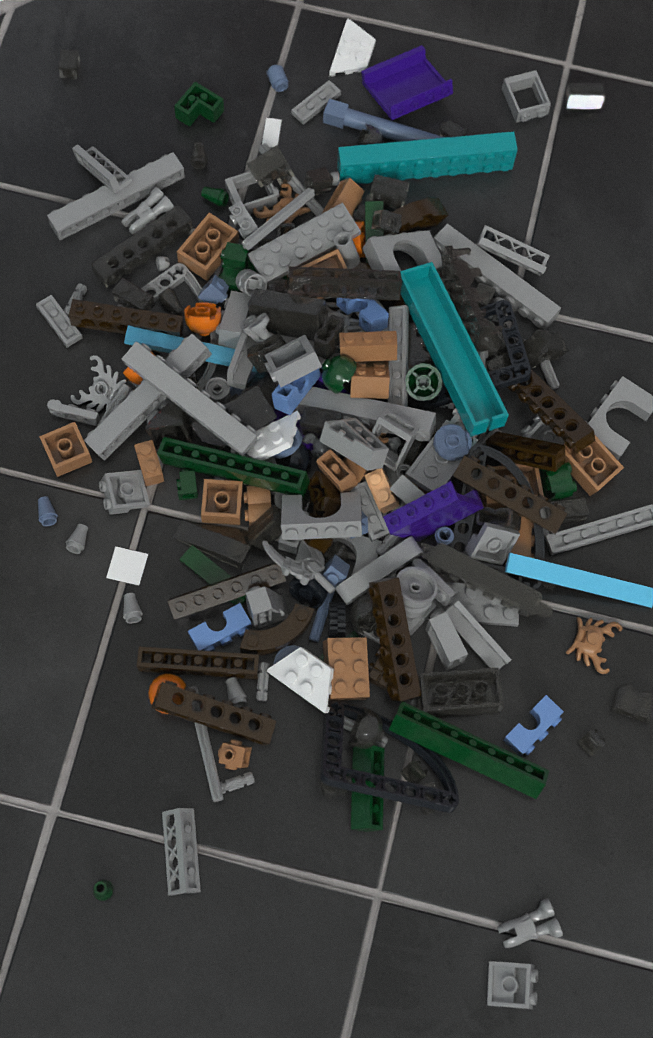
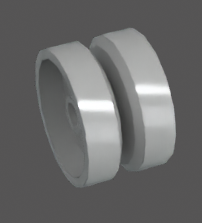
(418, 590)

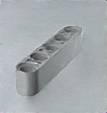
(379, 569)

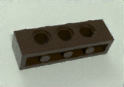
(528, 450)

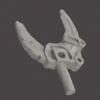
(308, 568)

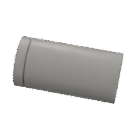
(347, 249)

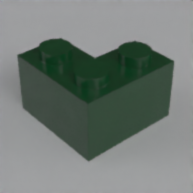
(198, 102)
(233, 261)

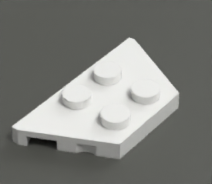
(353, 50)
(274, 437)
(305, 676)

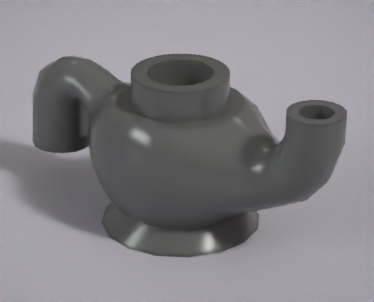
(318, 447)

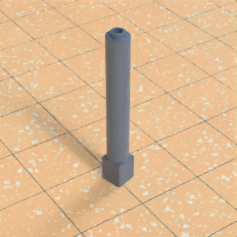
(340, 114)

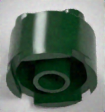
(558, 484)

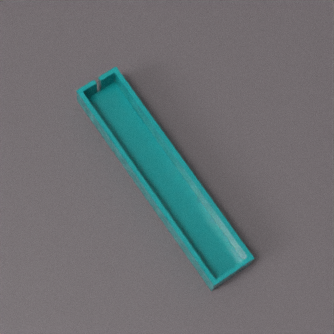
(428, 157)
(452, 350)

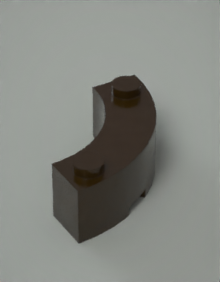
(421, 213)
(326, 503)
(280, 636)

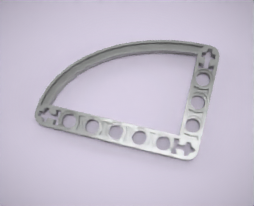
(188, 277)

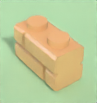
(380, 489)

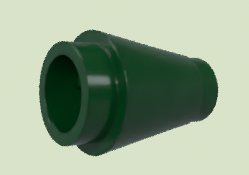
(215, 195)
(108, 890)

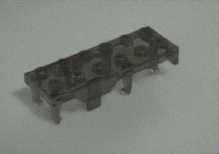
(457, 281)

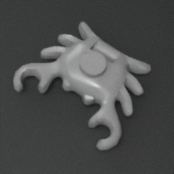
(103, 388)

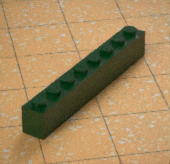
(233, 467)
(469, 750)

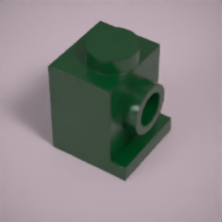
(187, 485)

